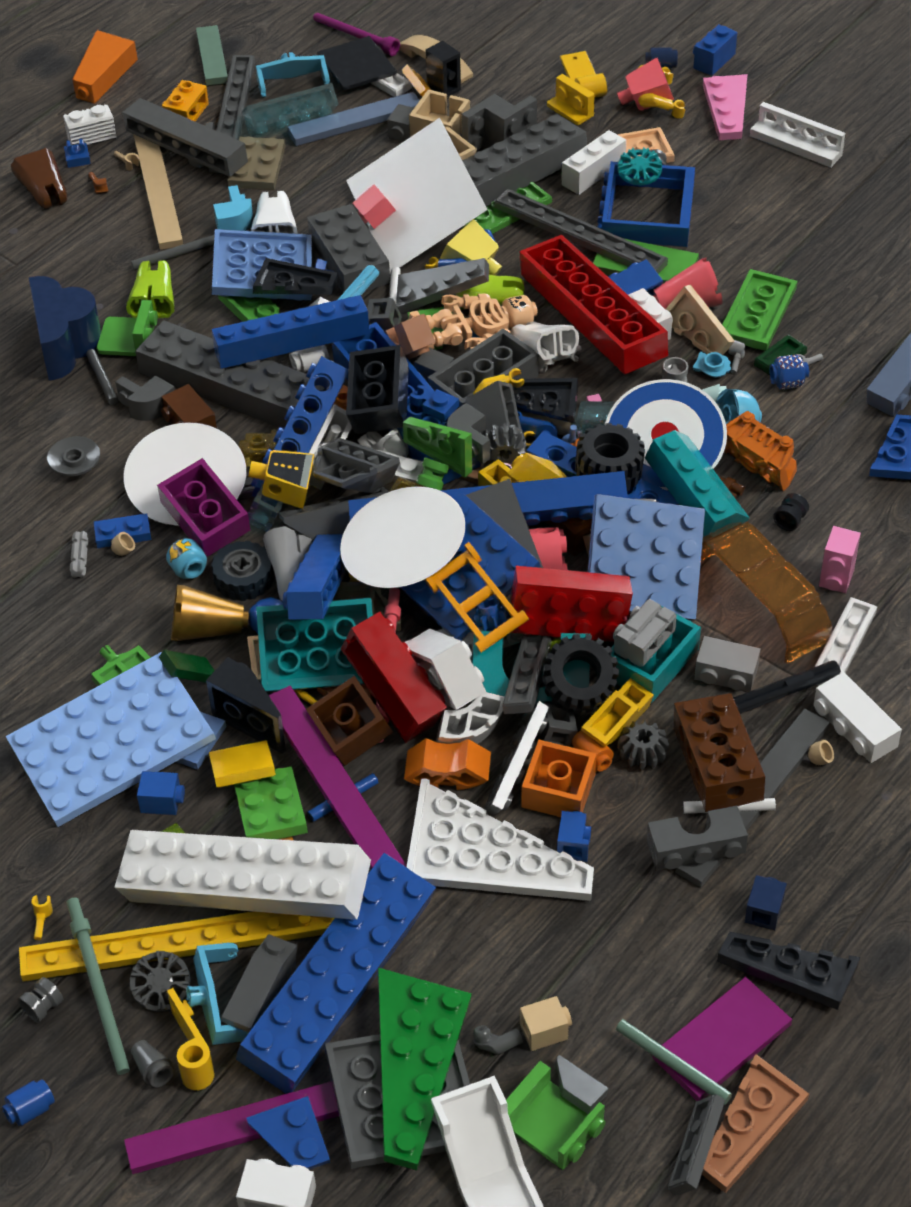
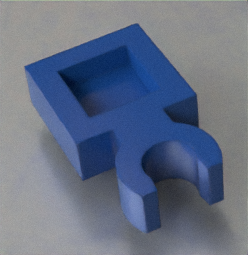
(435, 404)

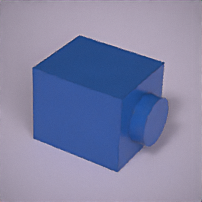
(160, 793)

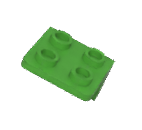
(126, 334)

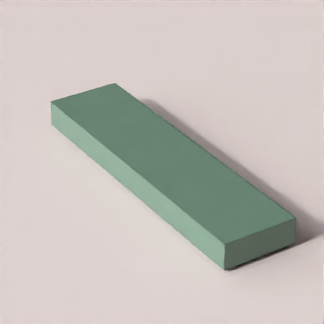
(212, 55)

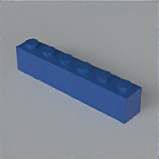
(290, 331)
(316, 579)

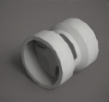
(675, 369)

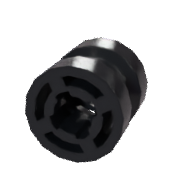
(791, 511)

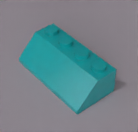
(693, 480)

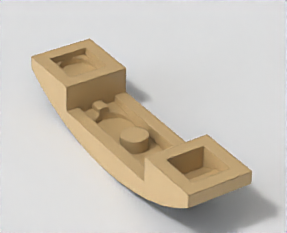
(417, 45)

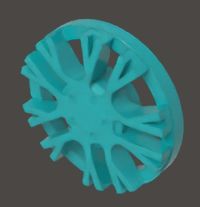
(640, 166)

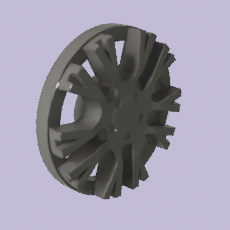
(158, 980)

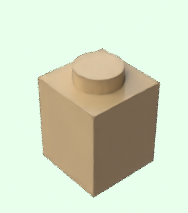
(545, 1023)

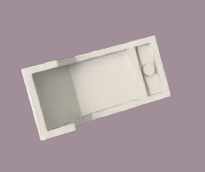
(483, 1147)

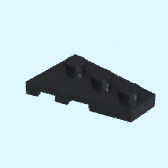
(548, 397)

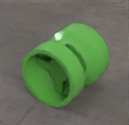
(427, 477)

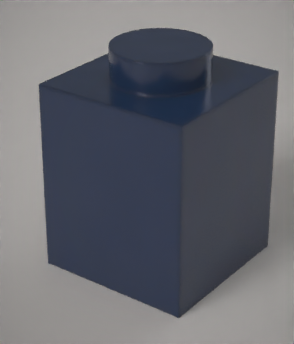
(765, 902)

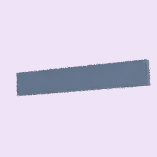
(349, 119)

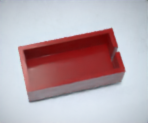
(570, 602)
(393, 676)

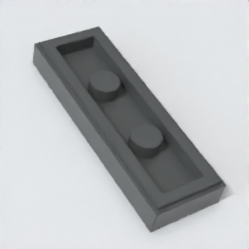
(696, 1145)

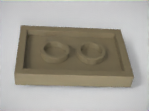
(263, 164)

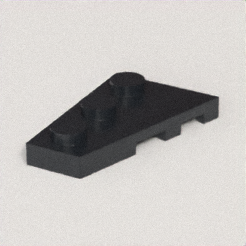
(291, 278)

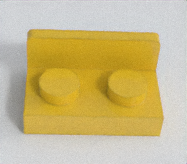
(572, 100)

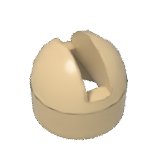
(122, 544)
(821, 753)

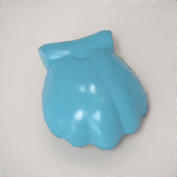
(712, 364)

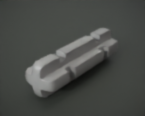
(79, 554)

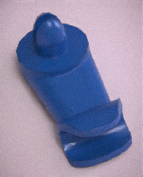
(536, 425)

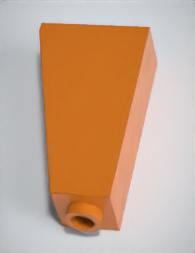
(103, 65)

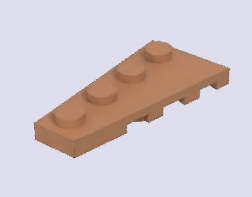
(755, 1117)

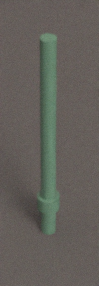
(81, 931)

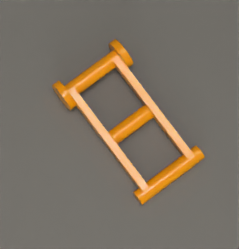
(472, 557)

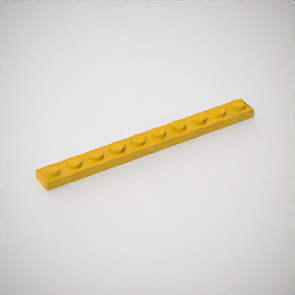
(179, 938)

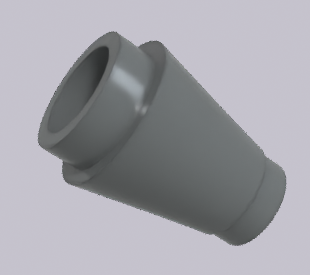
(152, 1064)

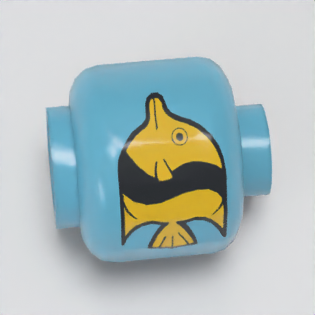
(186, 558)

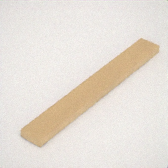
(158, 194)

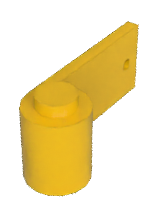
(581, 71)
(194, 1055)

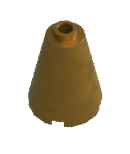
(205, 615)

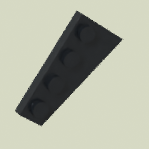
(803, 972)

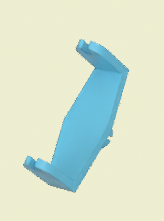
(290, 67)
(205, 994)

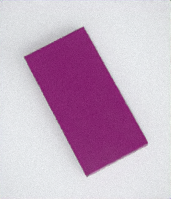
(726, 1035)

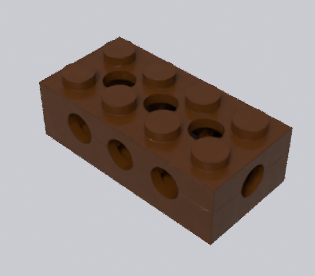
(725, 783)

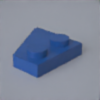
(292, 1133)

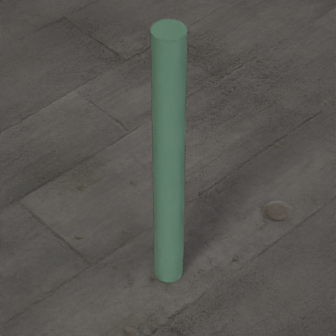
(672, 1060)

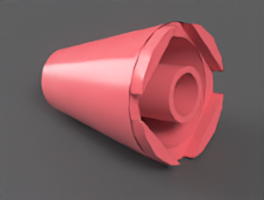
(699, 276)

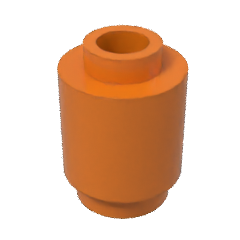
(604, 754)

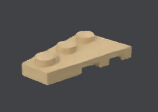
(698, 323)

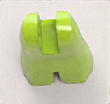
(152, 286)
(498, 288)

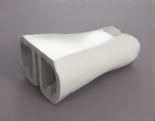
(274, 214)
(548, 339)

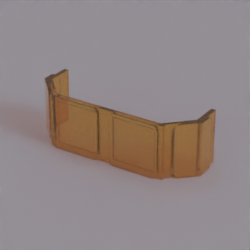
(774, 583)

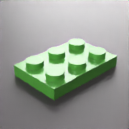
(271, 806)

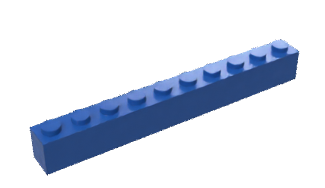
(548, 498)

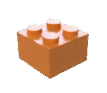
(558, 779)

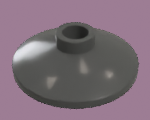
(73, 456)

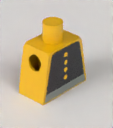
(284, 476)

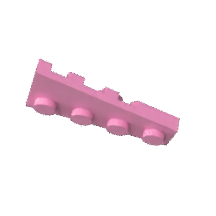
(726, 104)

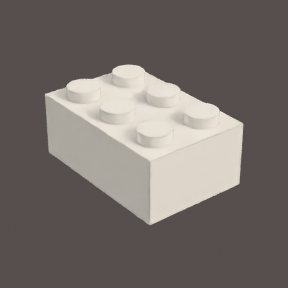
(448, 667)

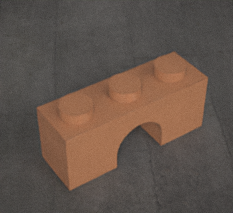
(412, 335)

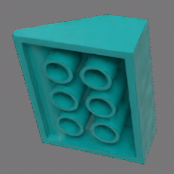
(307, 650)

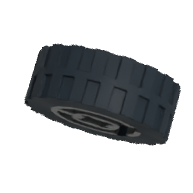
(242, 570)

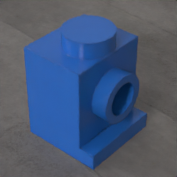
(574, 835)

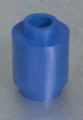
(28, 1102)

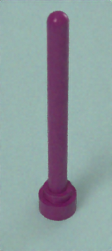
(388, 44)

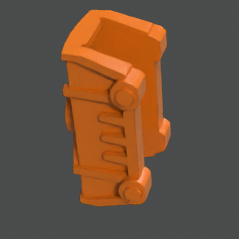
(761, 450)

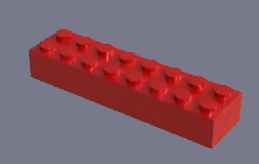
(594, 304)

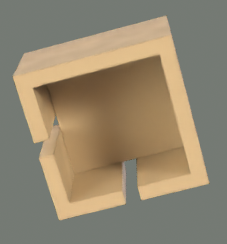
(434, 106)

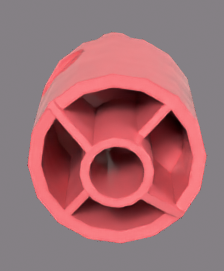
(550, 545)

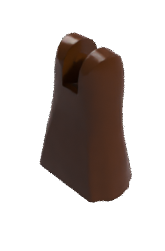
(40, 176)

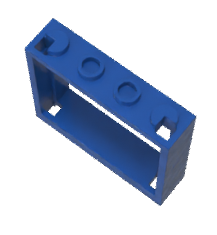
(648, 232)

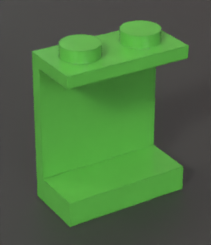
(550, 1121)

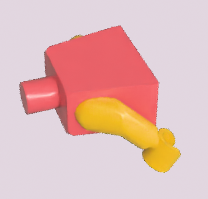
(651, 88)

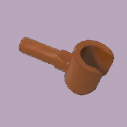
(99, 184)

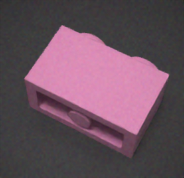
(839, 559)

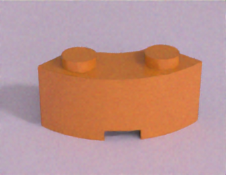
(448, 764)

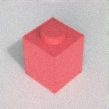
(373, 207)

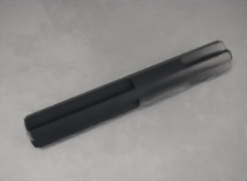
(787, 686)

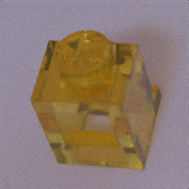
(256, 446)

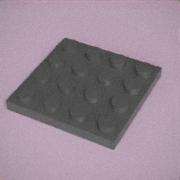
(358, 1094)

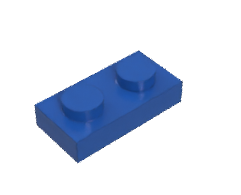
(136, 526)

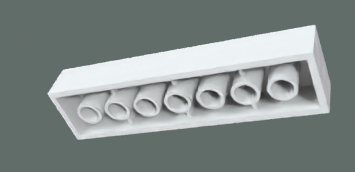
(244, 874)

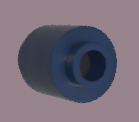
(665, 55)

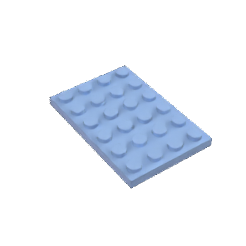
(108, 739)

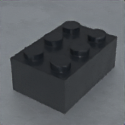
(377, 389)

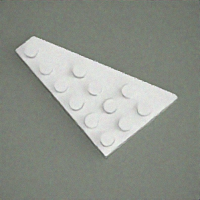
(467, 849)

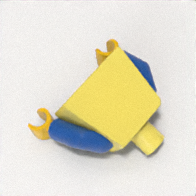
(469, 245)

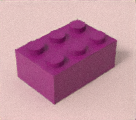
(204, 507)

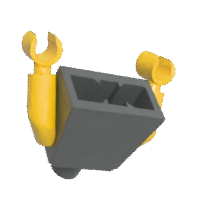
(497, 401)

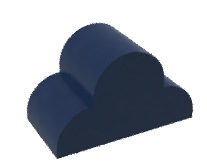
(65, 324)

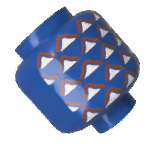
(788, 372)

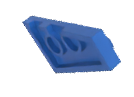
(895, 454)

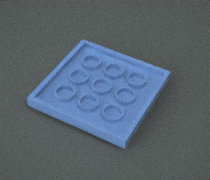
(242, 254)
(653, 546)

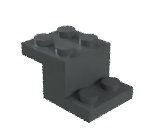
(497, 120)

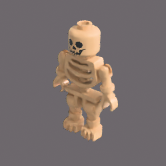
(491, 319)

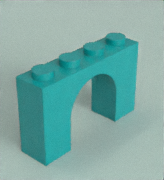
(497, 682)

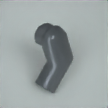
(493, 1043)

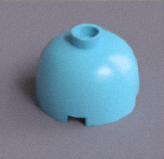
(736, 402)

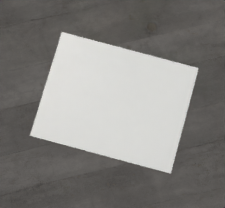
(427, 189)

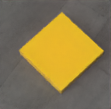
(242, 763)

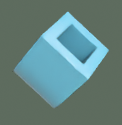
(234, 214)

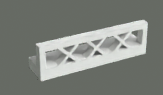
(798, 140)

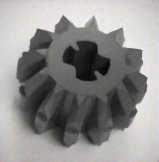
(505, 443)
(643, 745)

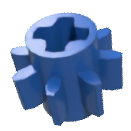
(490, 614)

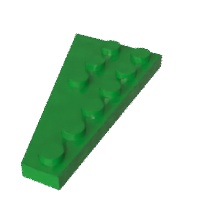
(416, 1049)

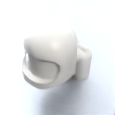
(389, 443)

